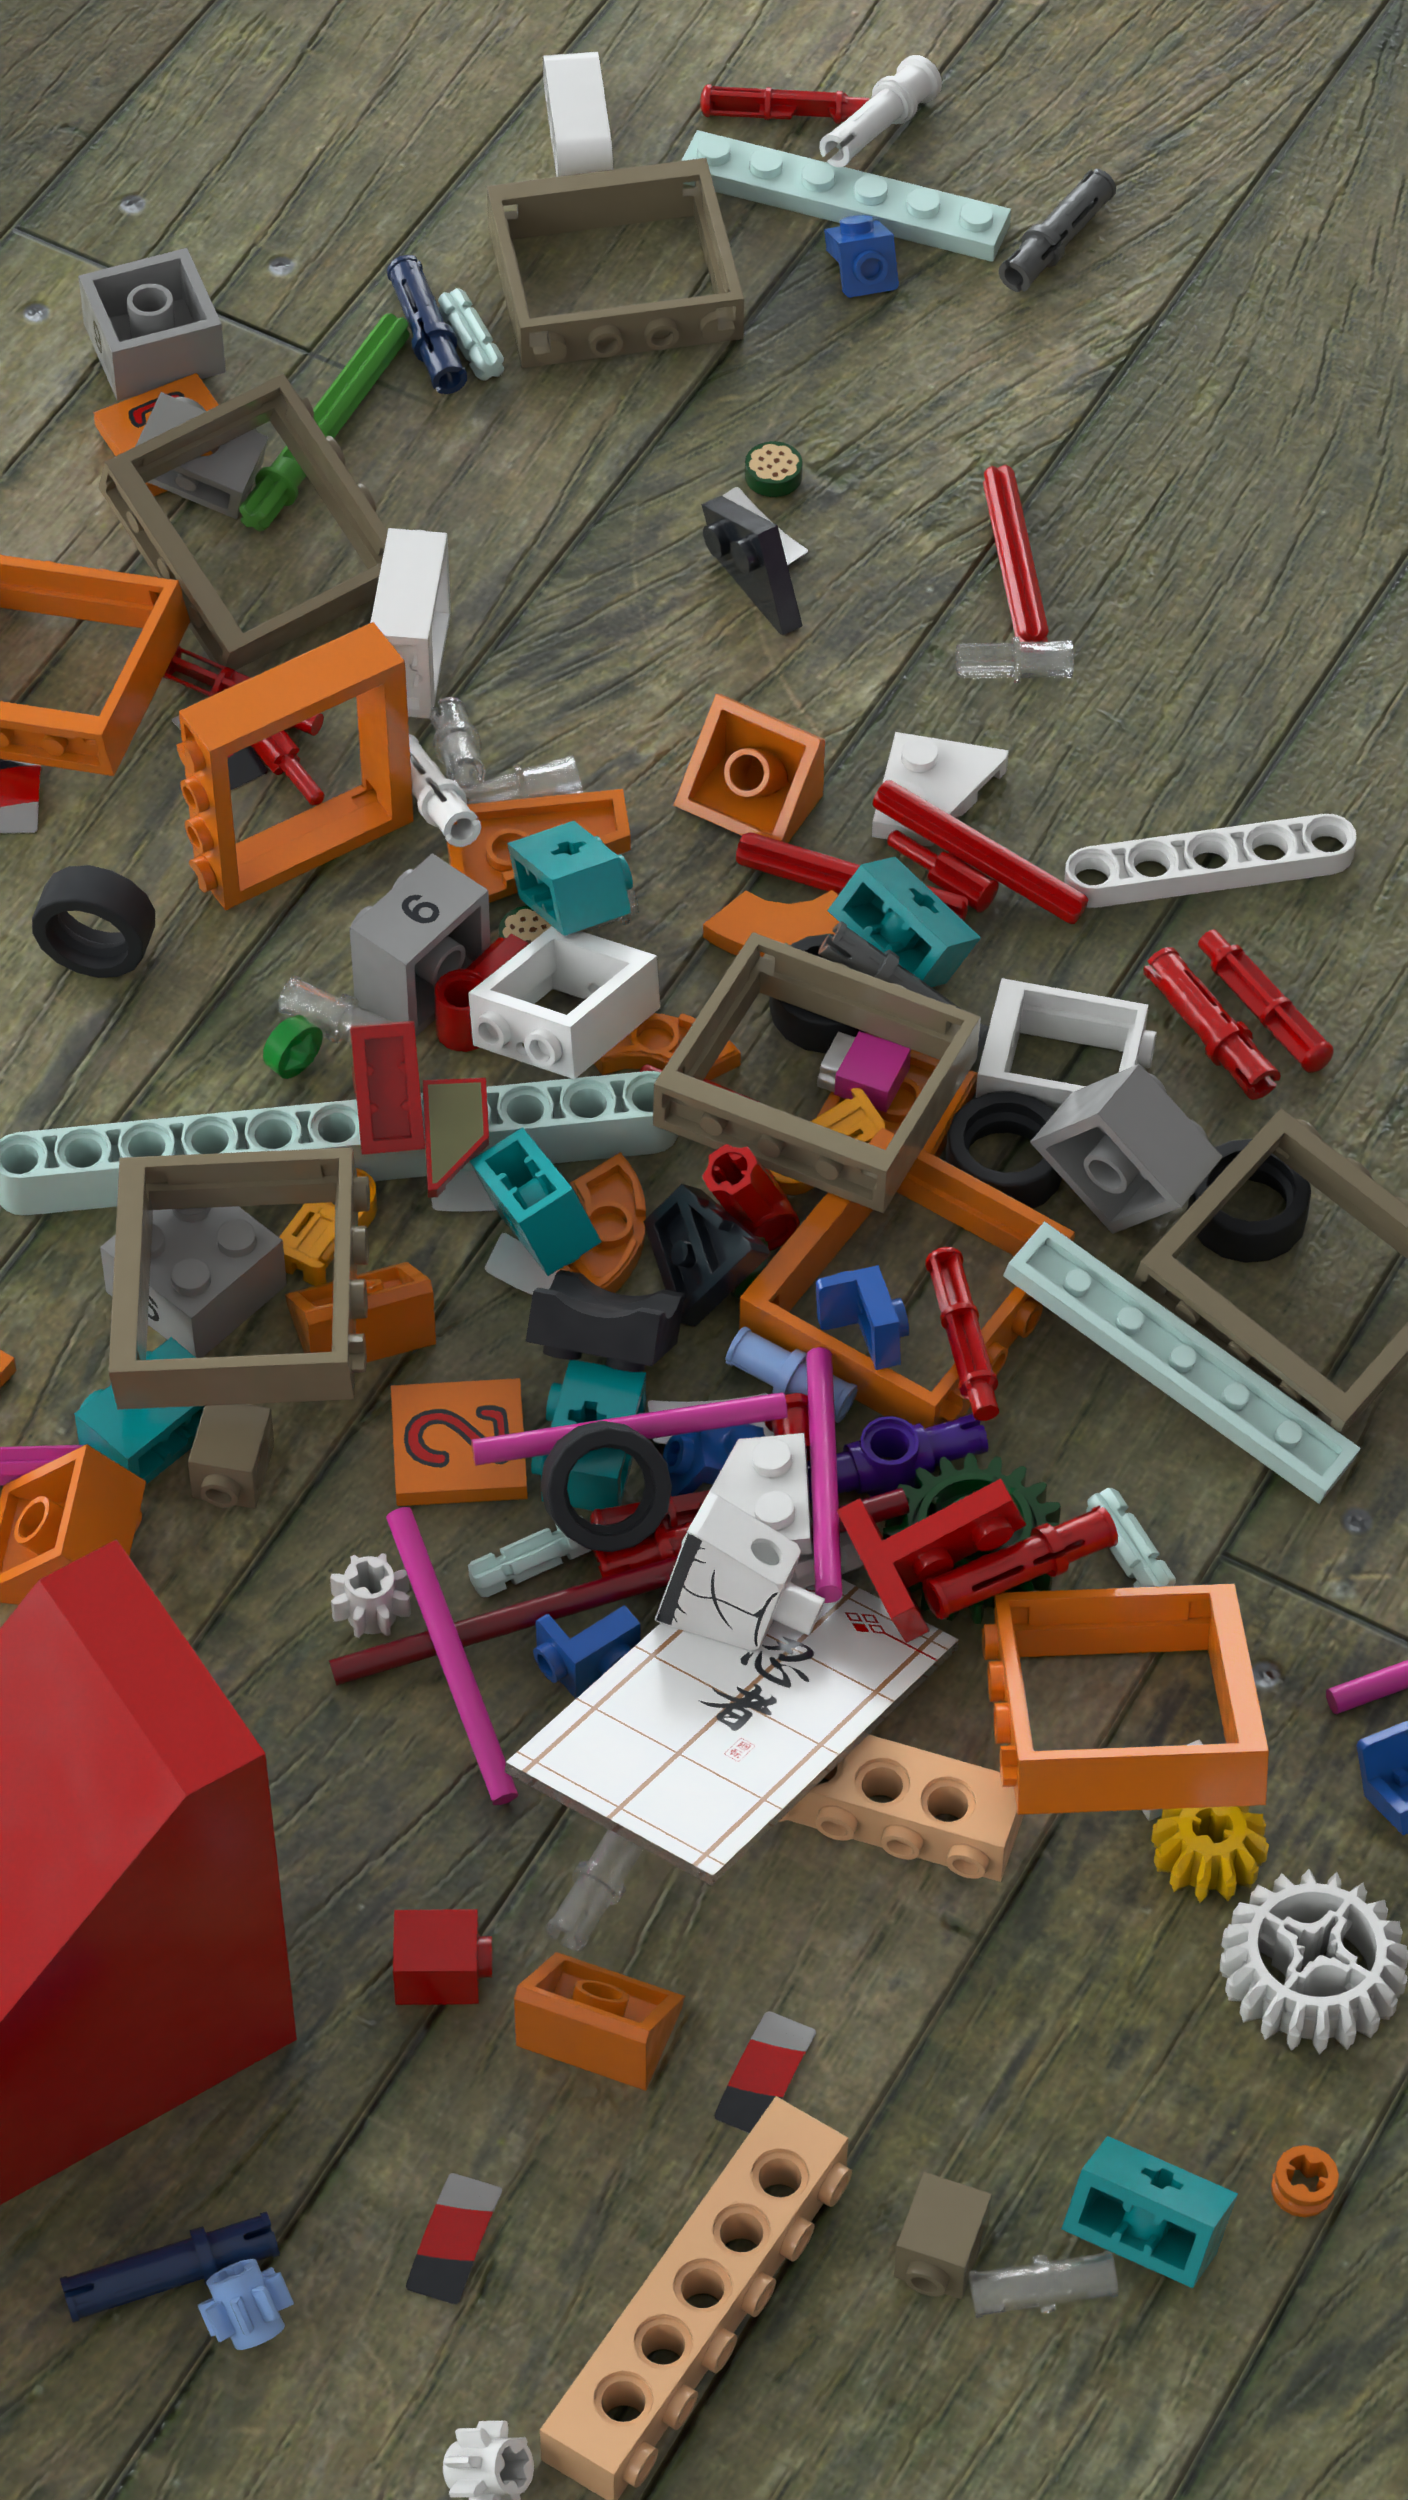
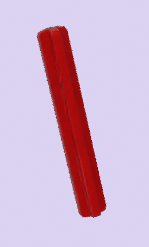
(1015, 554)
(980, 851)
(813, 867)

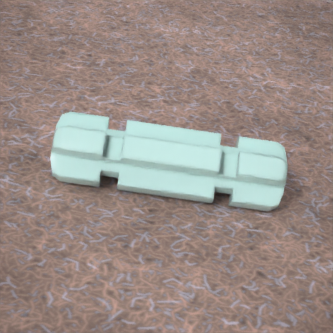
(471, 334)
(1134, 1548)
(522, 1560)

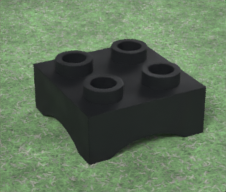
(586, 1319)

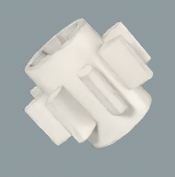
(370, 1595)
(488, 2463)

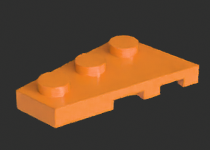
(505, 821)

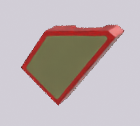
(453, 1127)

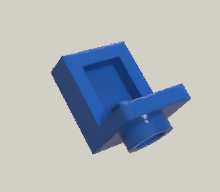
(864, 255)
(864, 1299)
(702, 1454)
(588, 1654)
(1385, 1773)

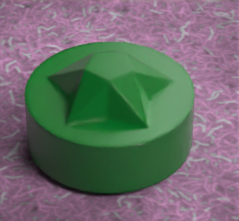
(292, 1046)

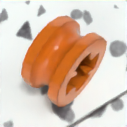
(1298, 2199)

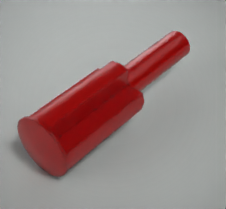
(281, 756)
(948, 871)

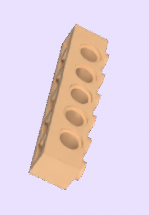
(921, 1788)
(780, 2149)

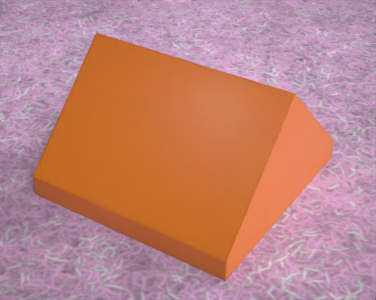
(752, 772)
(397, 1318)
(595, 2019)

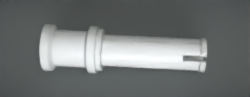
(892, 102)

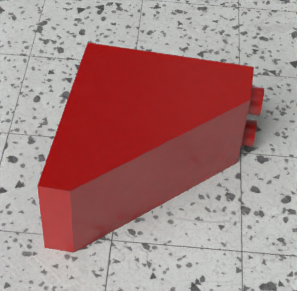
(129, 1873)

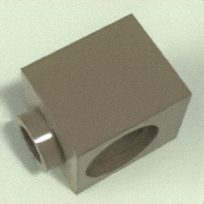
(231, 1454)
(942, 2236)

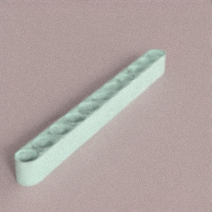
(564, 1117)

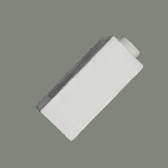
(415, 609)
(612, 978)
(1063, 1017)

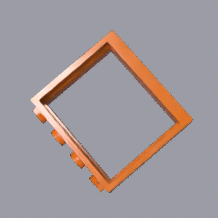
(102, 596)
(349, 667)
(828, 1228)
(1116, 1624)

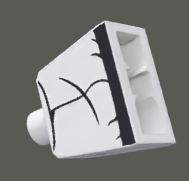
(735, 1580)

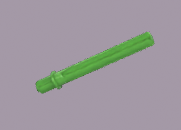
(279, 483)

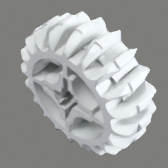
(1332, 1991)

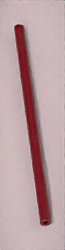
(556, 1604)

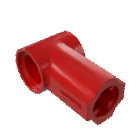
(452, 991)
(751, 1194)

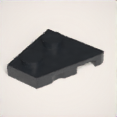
(754, 558)
(701, 1250)

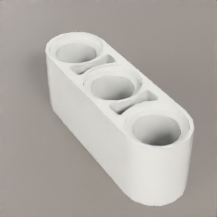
(577, 113)

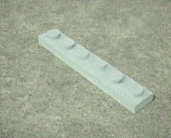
(842, 192)
(1181, 1362)

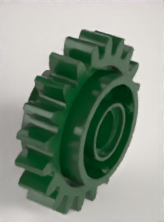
(952, 1485)

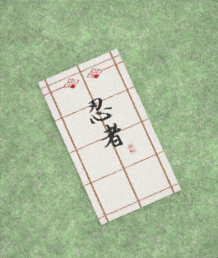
(716, 1743)

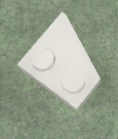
(941, 774)
(771, 1484)

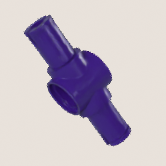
(913, 1447)

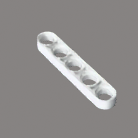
(1232, 843)

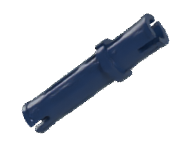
(432, 338)
(168, 2266)

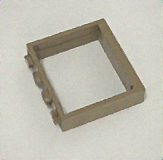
(608, 201)
(168, 556)
(788, 1142)
(234, 1181)
(1231, 1329)

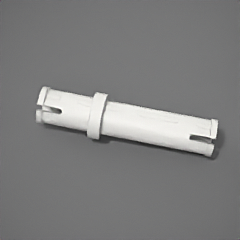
(441, 799)

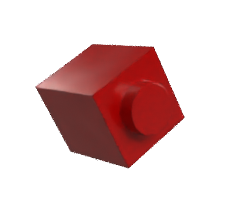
(439, 1957)

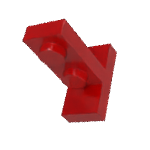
(387, 1087)
(929, 1547)

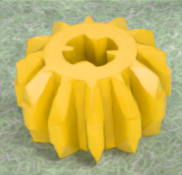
(1210, 1848)

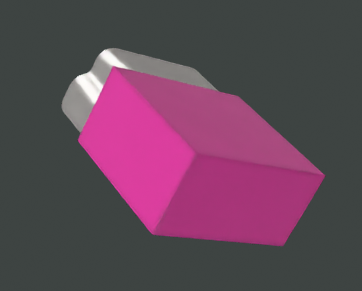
(865, 1064)

